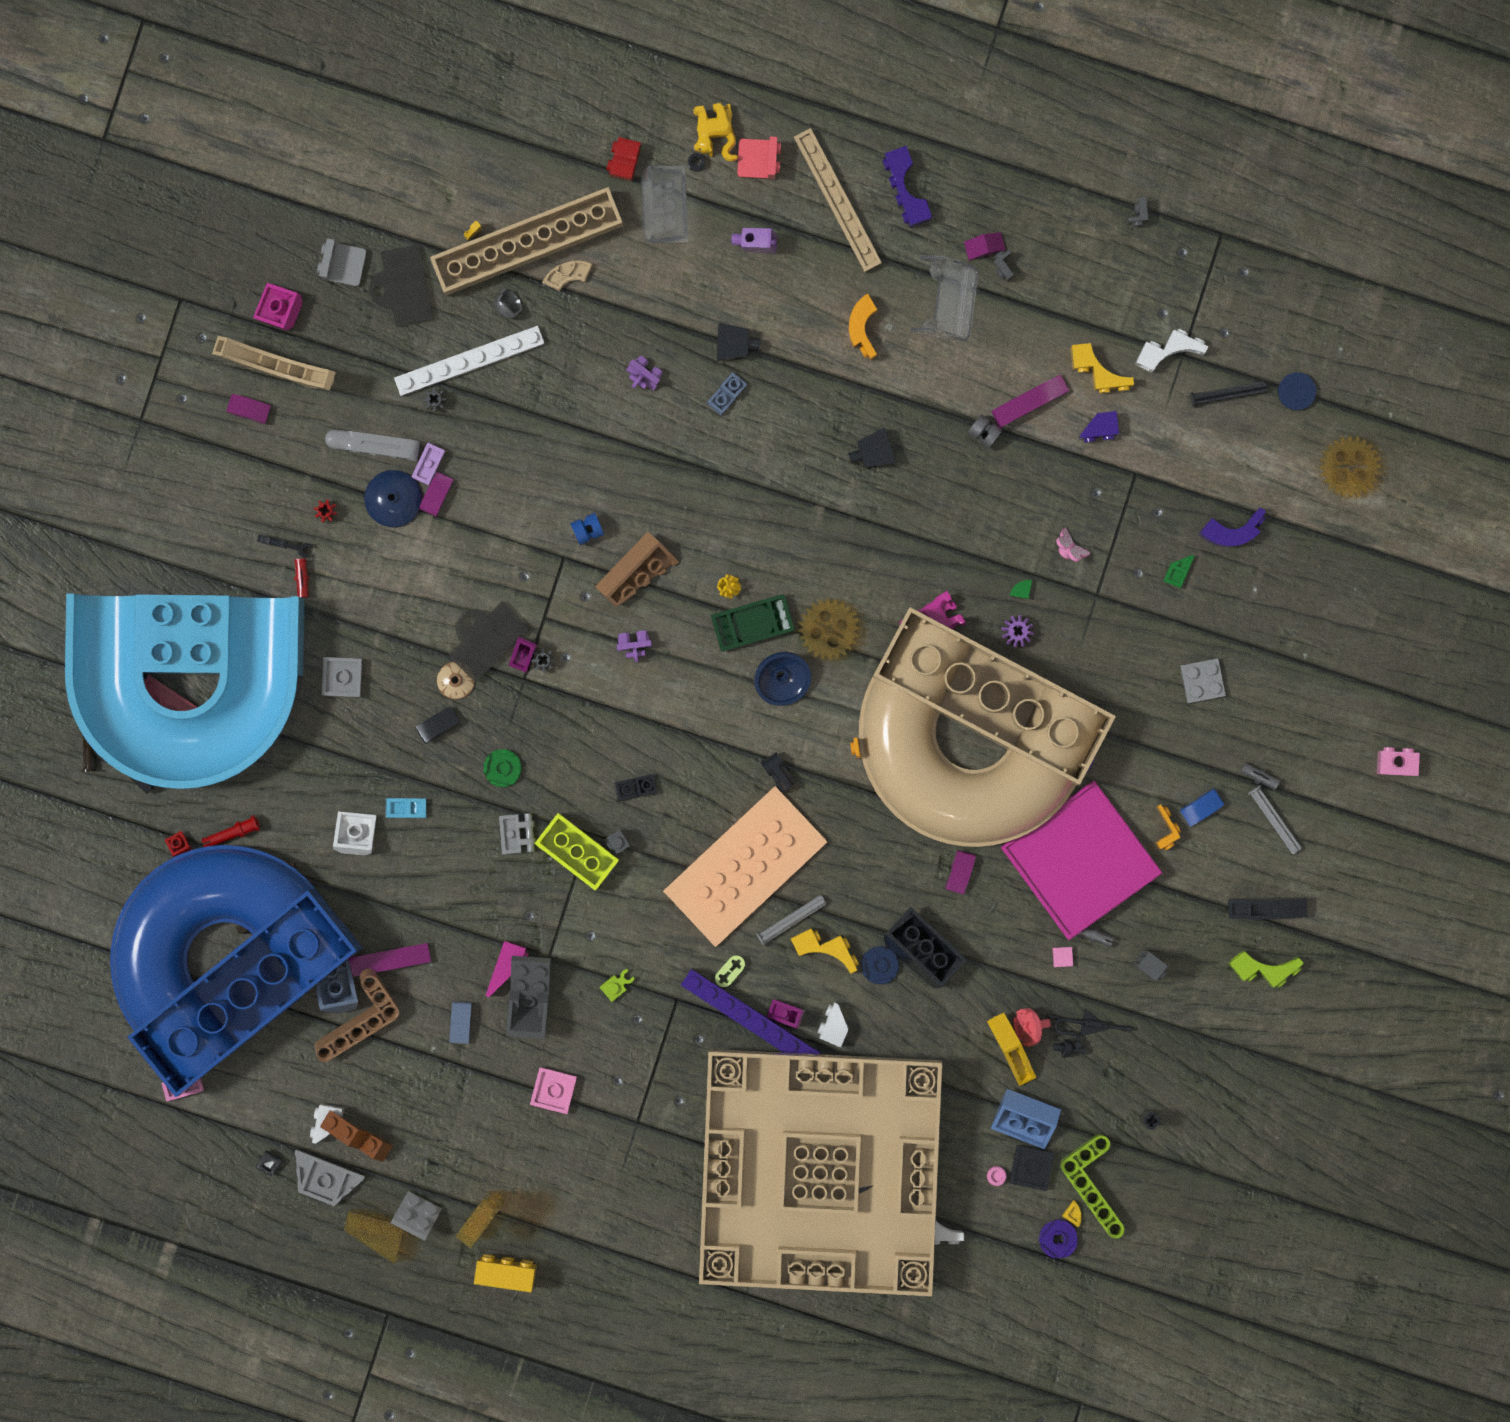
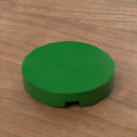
(502, 768)

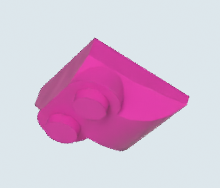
(278, 307)

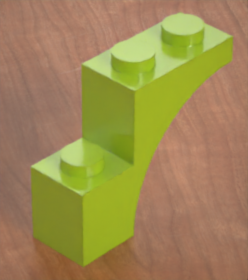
(1275, 975)

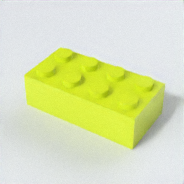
(577, 851)

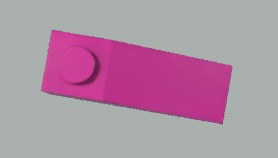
(503, 967)

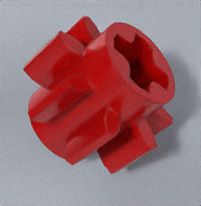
(322, 506)

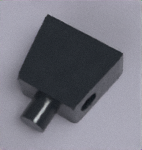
(734, 343)
(873, 451)

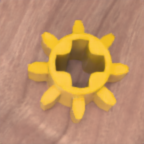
(729, 586)

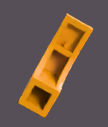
(860, 314)

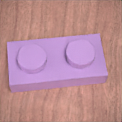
(428, 464)

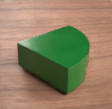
(1021, 589)

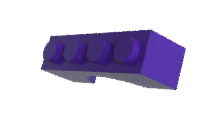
(915, 210)

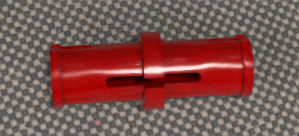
(300, 564)

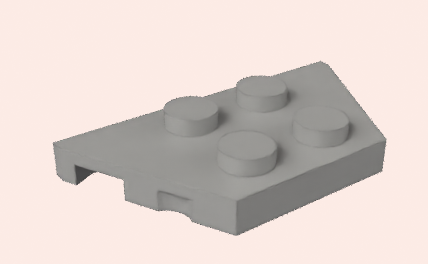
(324, 1179)

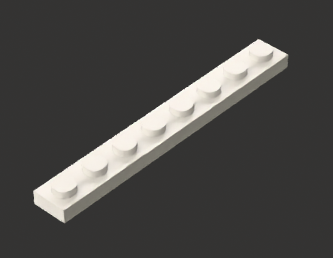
(469, 361)

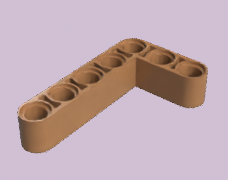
(360, 1021)

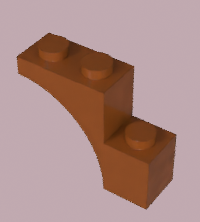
(356, 1137)

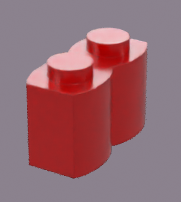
(624, 159)

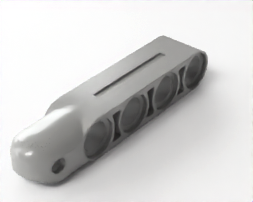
(373, 444)

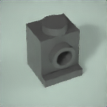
(617, 842)

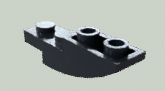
(1267, 908)

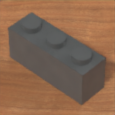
(1150, 966)

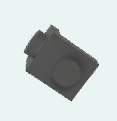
(1002, 269)

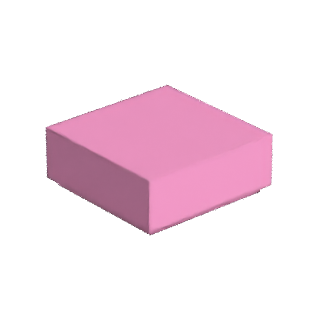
(1062, 957)

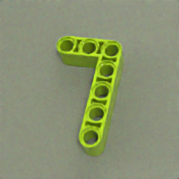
(1089, 1187)

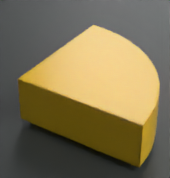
(474, 229)
(1073, 1213)

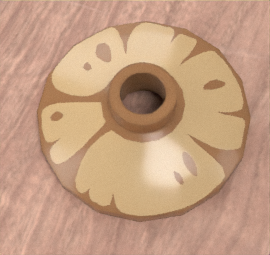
(452, 690)

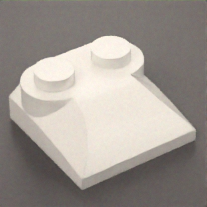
(354, 833)

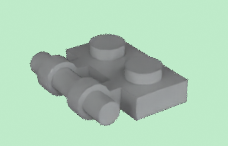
(510, 833)

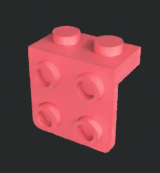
(758, 158)

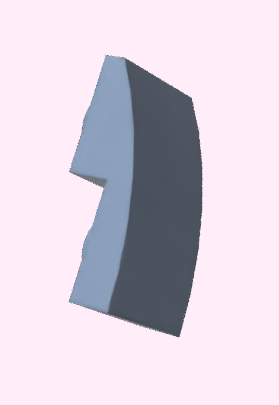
(726, 394)
(460, 1022)

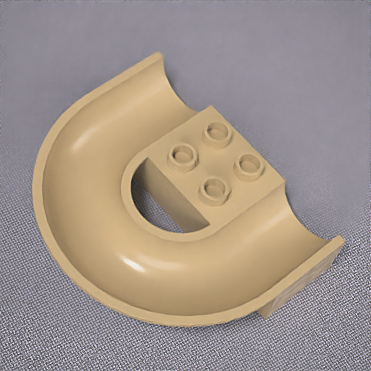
(942, 672)

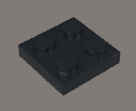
(1031, 1168)

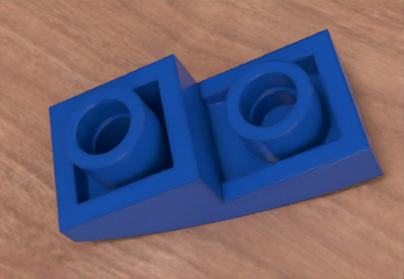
(1202, 807)

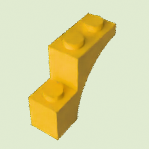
(1103, 380)
(808, 942)

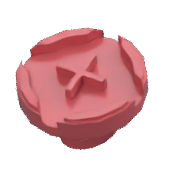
(1029, 1027)

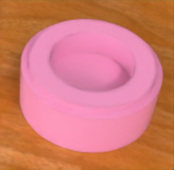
(996, 1175)

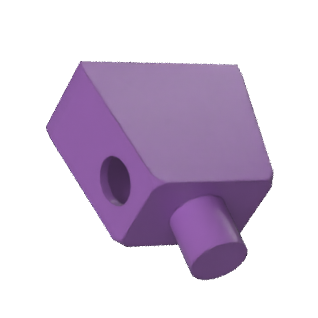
(764, 240)

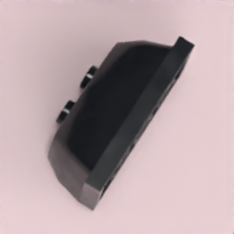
(923, 949)

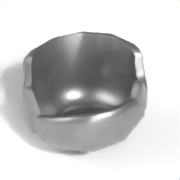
(507, 304)

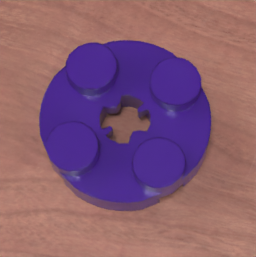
(1058, 1227)

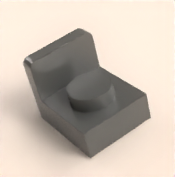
(1140, 209)

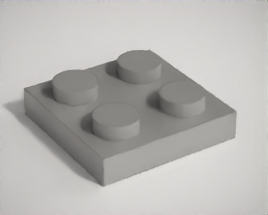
(342, 677)
(1202, 680)
(416, 1215)

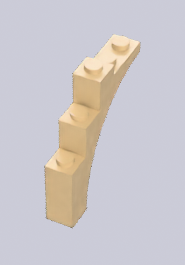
(273, 364)

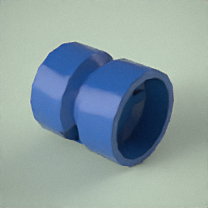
(581, 532)

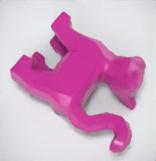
(937, 609)

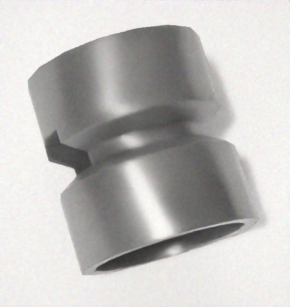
(979, 427)

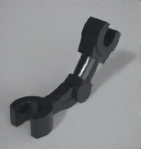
(284, 544)

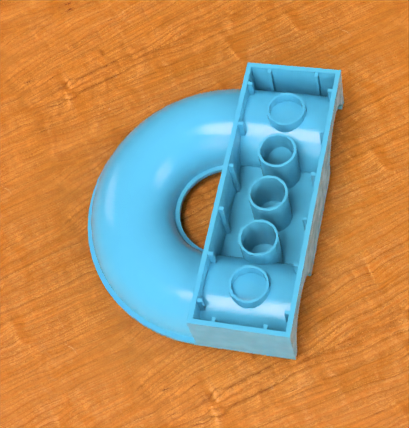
(244, 640)

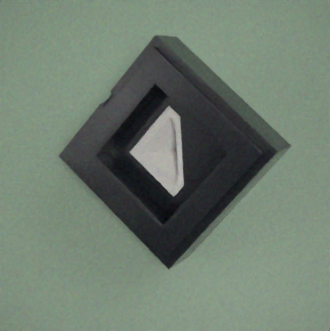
(268, 1163)

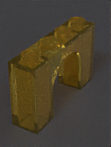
(480, 1218)

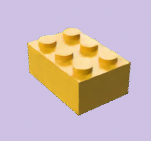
(505, 1273)

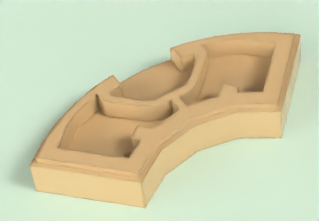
(567, 273)

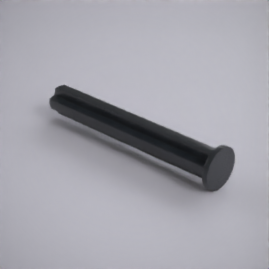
(1228, 393)

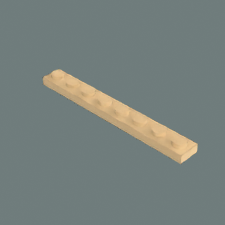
(837, 200)

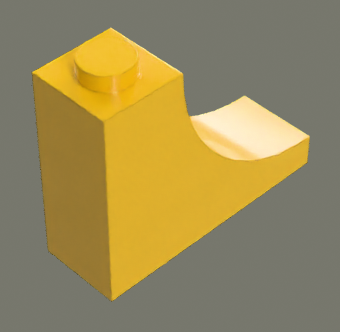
(1011, 1049)

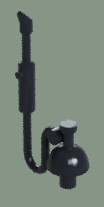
(1067, 1047)

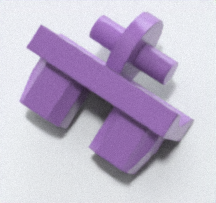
(641, 375)
(643, 642)

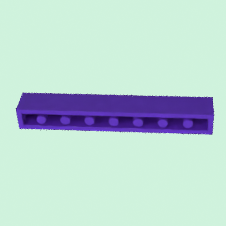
(745, 1014)

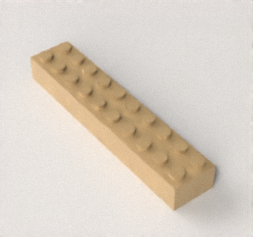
(526, 241)

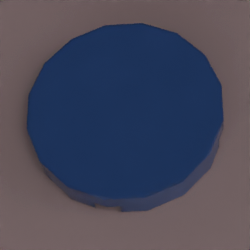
(1296, 391)
(880, 965)

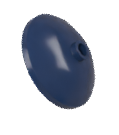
(402, 508)
(788, 686)

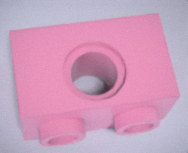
(1386, 764)

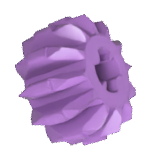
(1024, 630)

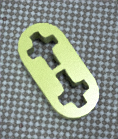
(734, 973)

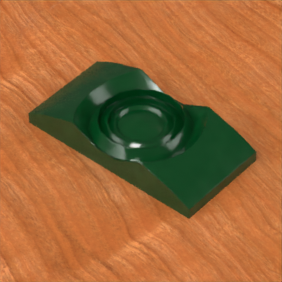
(752, 622)

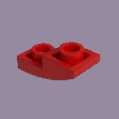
(178, 844)

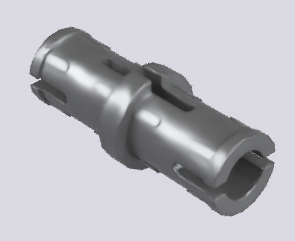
(1260, 776)
(1097, 936)

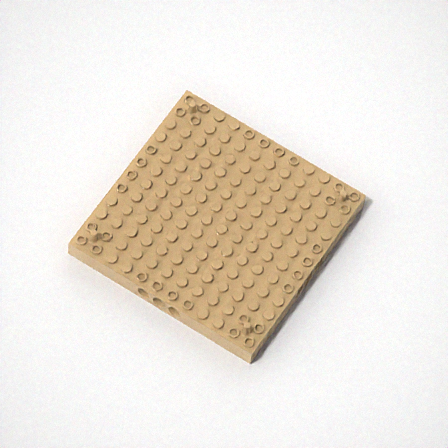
(787, 1164)

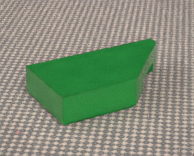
(1178, 571)

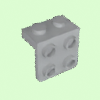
(341, 263)

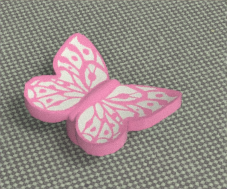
(1069, 549)

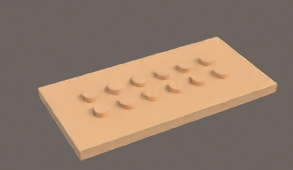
(745, 866)

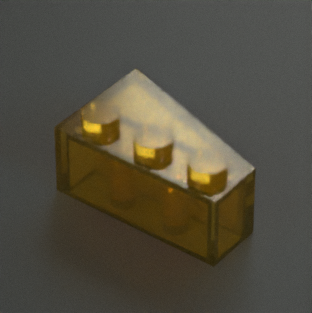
(375, 1233)

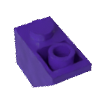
(1103, 426)

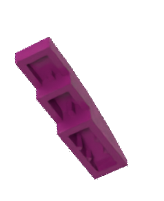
(1030, 401)
(390, 959)

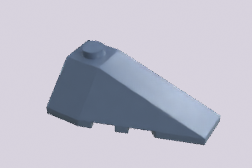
(337, 991)

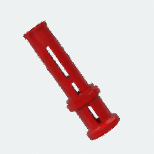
(240, 829)

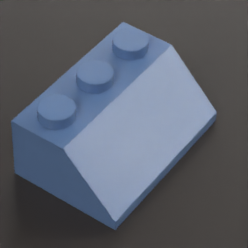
(1026, 1119)

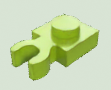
(615, 987)

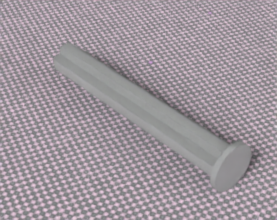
(1275, 819)
(791, 919)

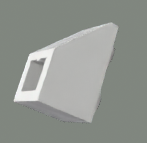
(834, 1028)
(320, 1113)

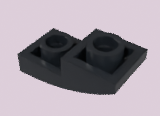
(437, 724)
(635, 787)

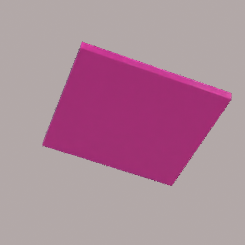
(1082, 861)

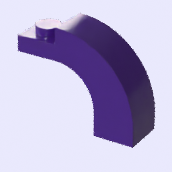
(1224, 537)

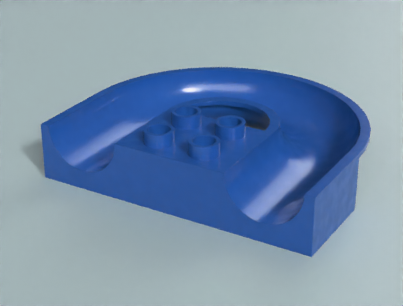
(192, 1025)

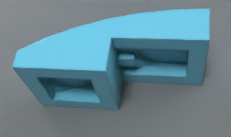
(405, 808)

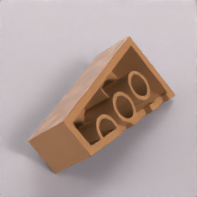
(635, 569)

